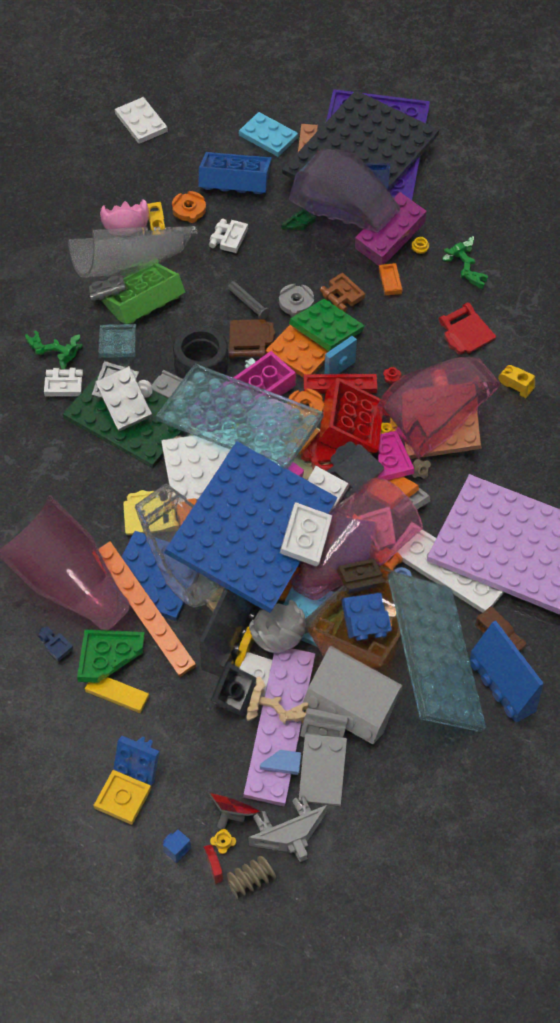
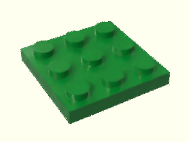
(326, 324)

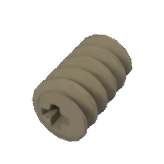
(249, 876)

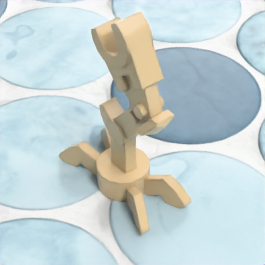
(294, 714)

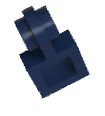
(56, 646)

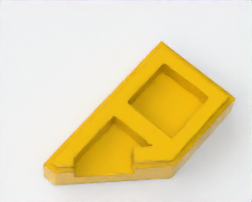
(244, 647)

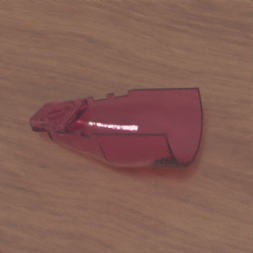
(362, 527)
(65, 566)

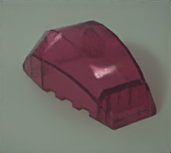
(436, 401)

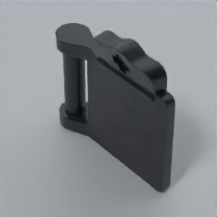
(354, 466)

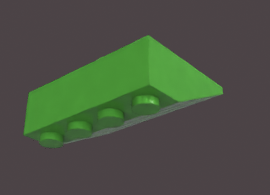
(145, 293)

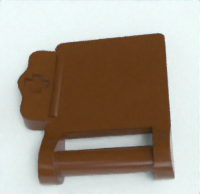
(250, 335)

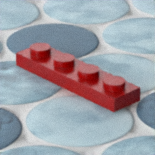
(322, 382)

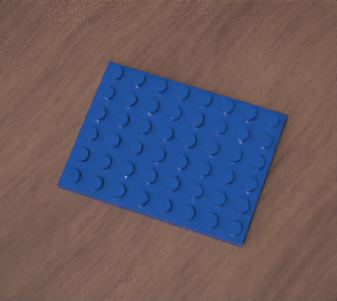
(241, 525)

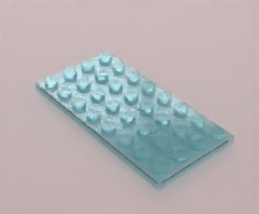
(234, 411)
(436, 653)

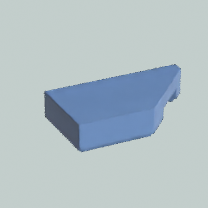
(283, 762)

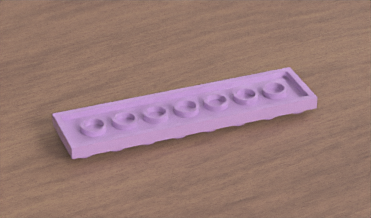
(290, 681)

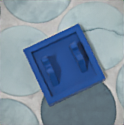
(136, 759)

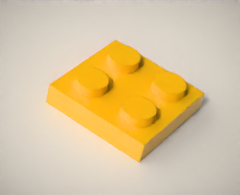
(122, 797)

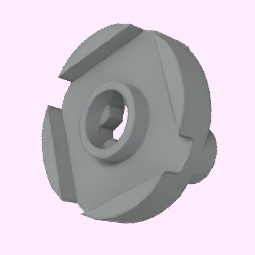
(298, 292)

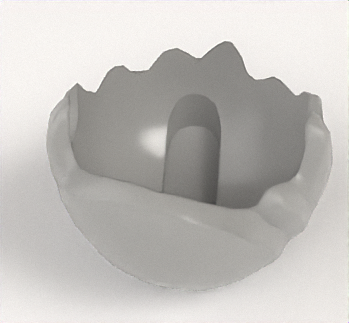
(280, 628)

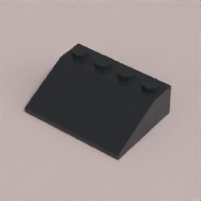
(225, 631)

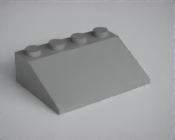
(355, 691)

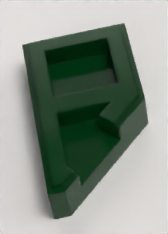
(299, 221)

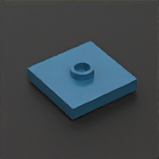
(341, 356)

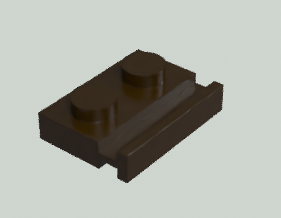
(360, 575)

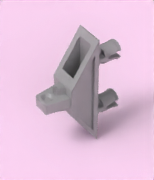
(292, 834)

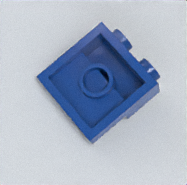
(366, 616)

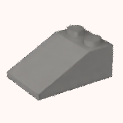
(323, 769)

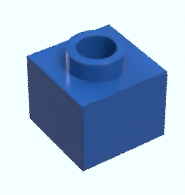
(176, 845)

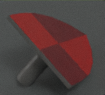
(231, 809)

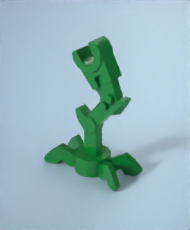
(459, 251)
(68, 352)

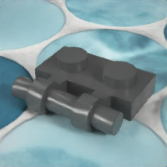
(113, 285)

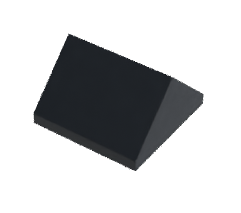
(234, 690)

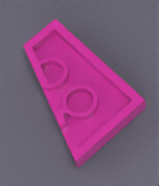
(393, 457)

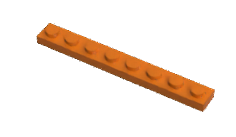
(147, 611)

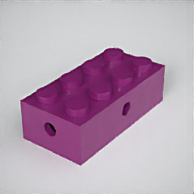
(384, 244)

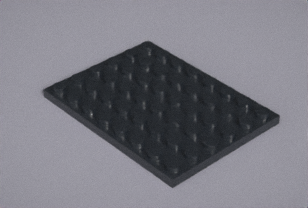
(372, 133)

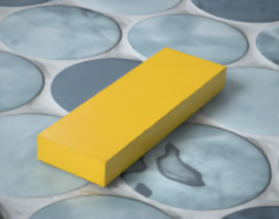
(119, 694)

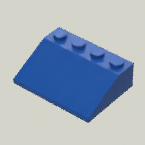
(234, 172)
(506, 673)

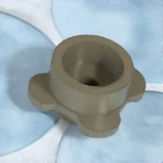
(418, 464)

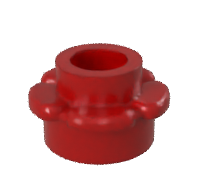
(391, 378)

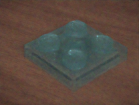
(117, 340)

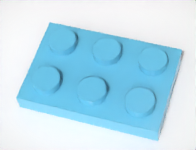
(268, 134)

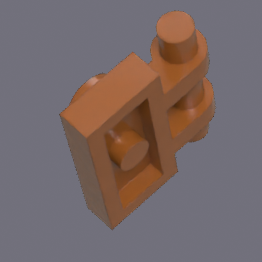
(349, 292)

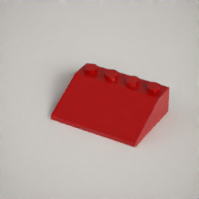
(350, 416)

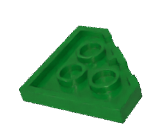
(107, 652)

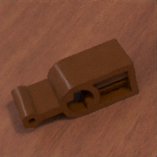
(485, 619)

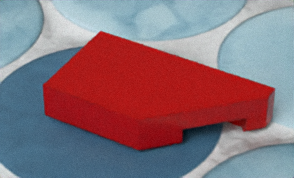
(214, 863)

